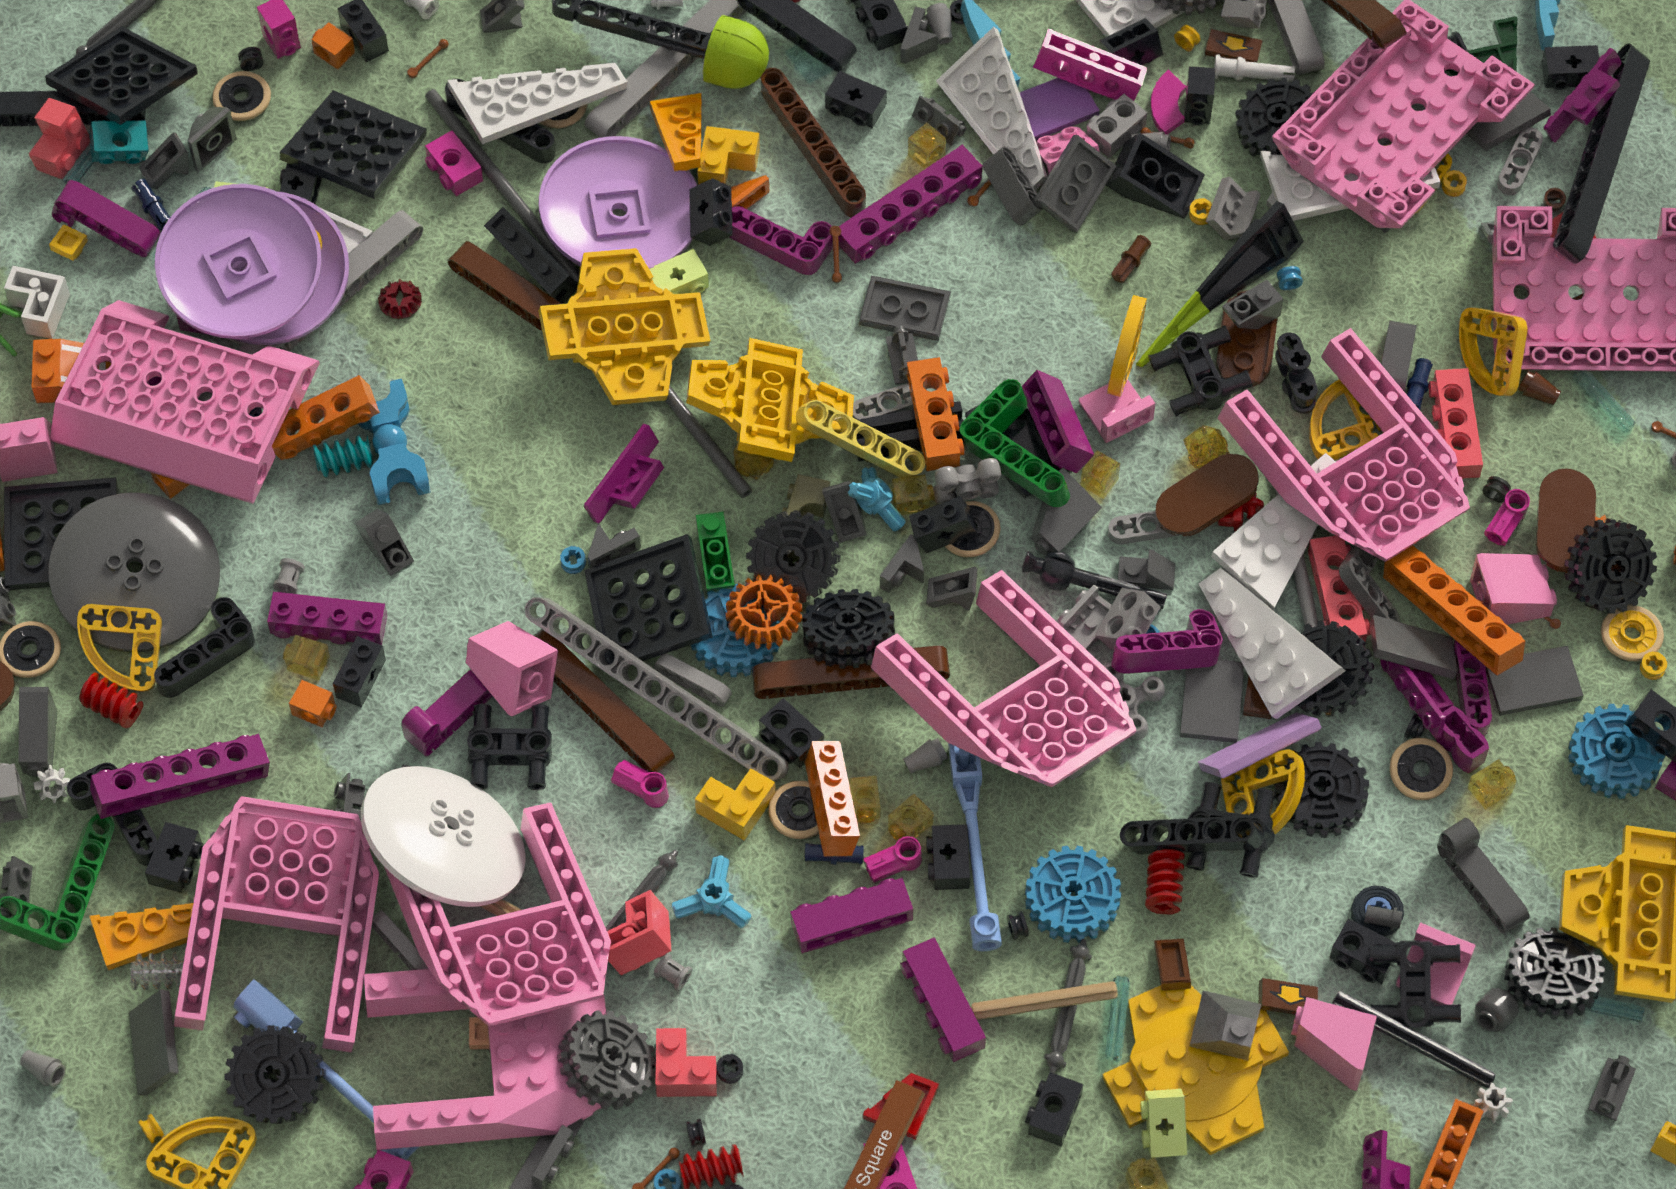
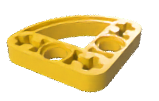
(1507, 340)
(1127, 346)
(1362, 430)
(140, 636)
(1249, 782)
(203, 1176)

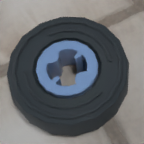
(1375, 896)

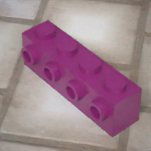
(1057, 422)
(326, 618)
(851, 915)
(943, 1000)

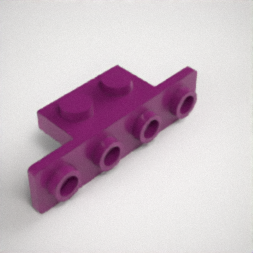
(1587, 97)
(628, 477)
(1422, 694)
(1379, 1171)

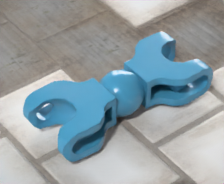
(390, 443)

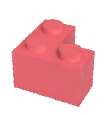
(62, 138)
(642, 936)
(682, 1074)

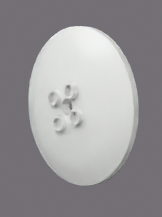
(409, 834)

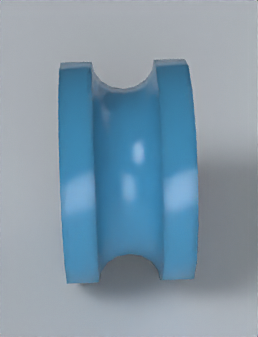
(1289, 278)
(578, 553)
(667, 1173)

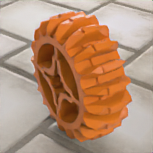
(785, 605)

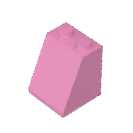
(26, 449)
(1513, 586)
(513, 666)
(1334, 1038)

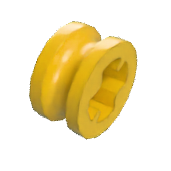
(1187, 37)
(1447, 180)
(1199, 204)
(1659, 661)
(151, 1128)

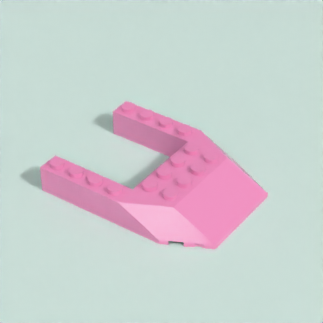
(1379, 493)
(1036, 726)
(291, 872)
(523, 958)
(525, 1069)

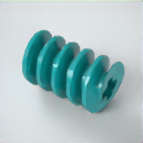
(343, 456)

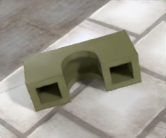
(807, 497)

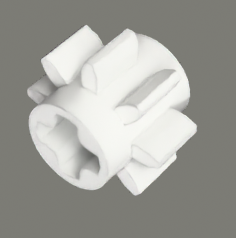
(44, 783)
(1499, 1098)

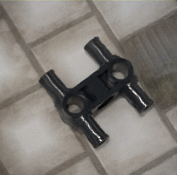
(1200, 370)
(509, 746)
(1260, 816)
(1416, 981)

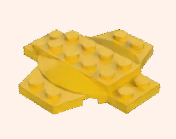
(624, 326)
(762, 397)
(1629, 912)
(1217, 1088)

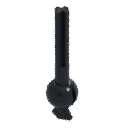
(1059, 571)

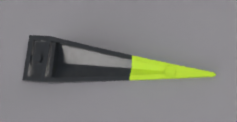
(1257, 251)

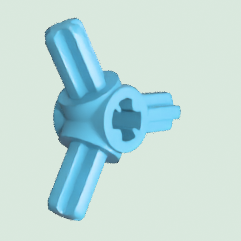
(875, 497)
(716, 885)

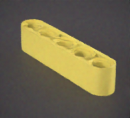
(847, 439)

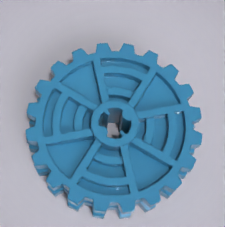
(723, 649)
(1603, 768)
(1068, 915)

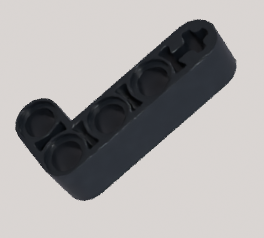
(201, 652)
(132, 836)

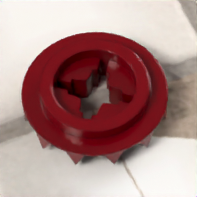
(409, 304)

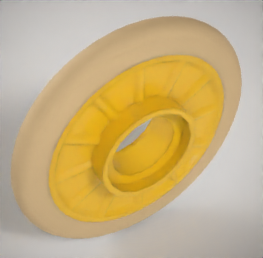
(1630, 649)

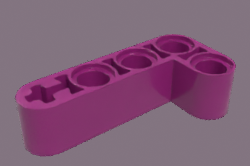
(104, 217)
(748, 225)
(1174, 650)
(1475, 684)
(434, 726)

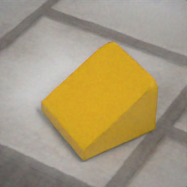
(1666, 1143)

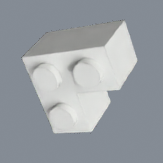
(41, 297)

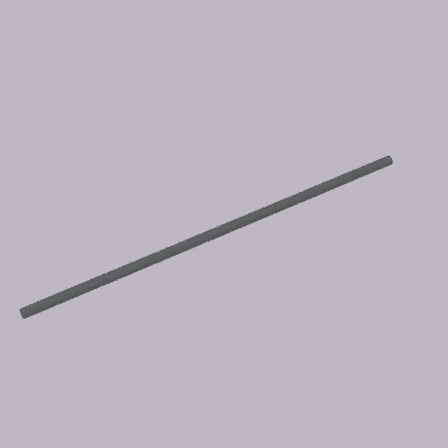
(537, 230)

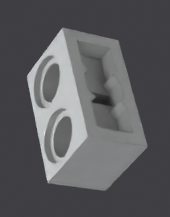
(1118, 128)
(1129, 615)
(12, 794)

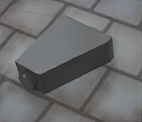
(1059, 525)
(36, 729)

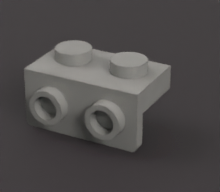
(1232, 209)
(1085, 617)

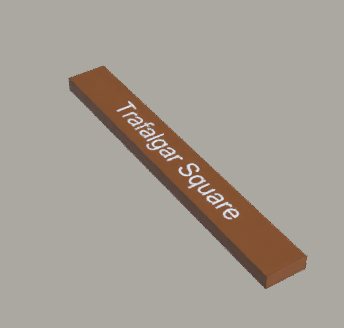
(886, 1137)

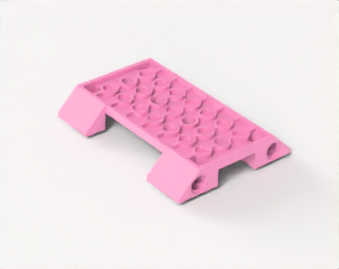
(1373, 100)
(1602, 327)
(165, 424)

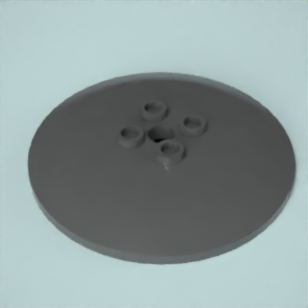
(176, 577)

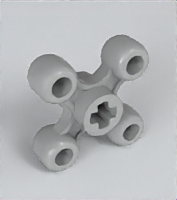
(967, 481)
(1137, 696)

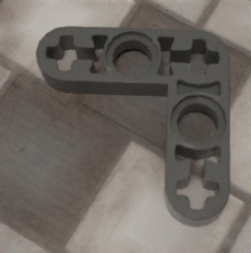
(1356, 575)

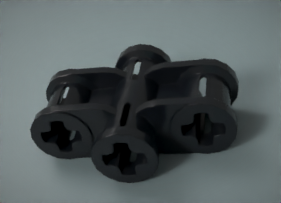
(1293, 366)

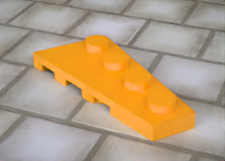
(680, 129)
(141, 932)

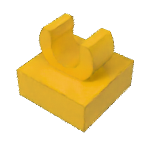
(68, 242)

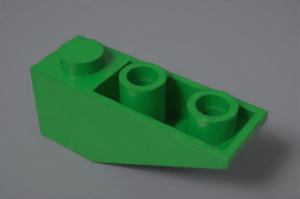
(714, 551)

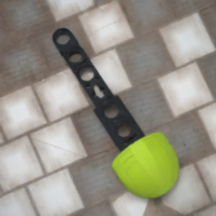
(732, 54)

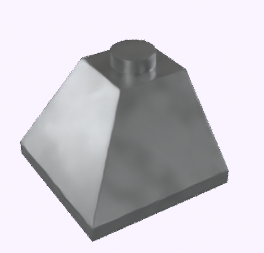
(210, 135)
(1225, 1025)

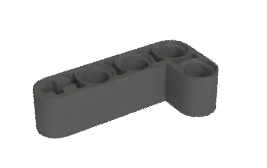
(1480, 876)

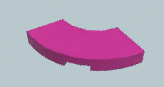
(1165, 101)

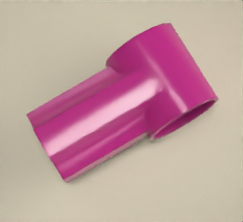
(1508, 518)
(640, 782)
(891, 861)

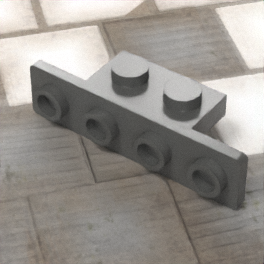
(543, 1161)

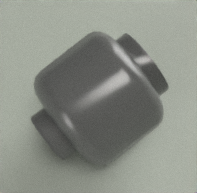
(1496, 1010)

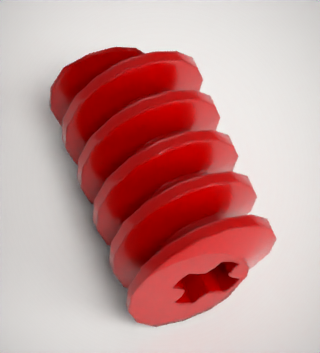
(109, 702)
(1163, 881)
(711, 1167)

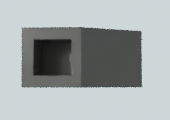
(1255, 306)
(384, 541)

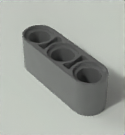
(1012, 185)
(1398, 351)

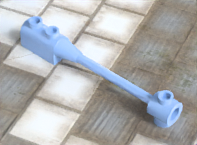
(966, 781)
(262, 1008)

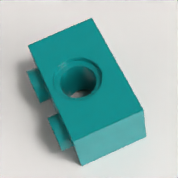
(131, 133)

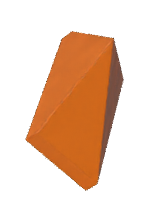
(749, 192)

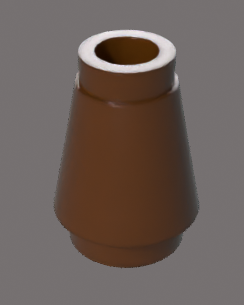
(1538, 388)

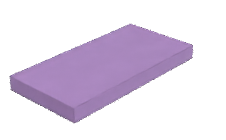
(1259, 745)

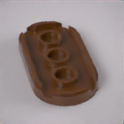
(1247, 351)
(1207, 495)
(1563, 511)

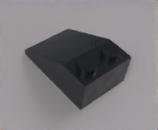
(1155, 177)

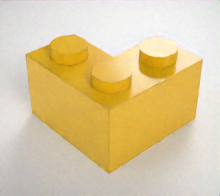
(727, 150)
(739, 808)

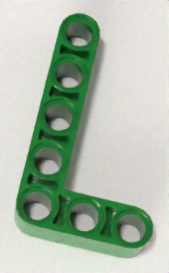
(983, 434)
(69, 893)

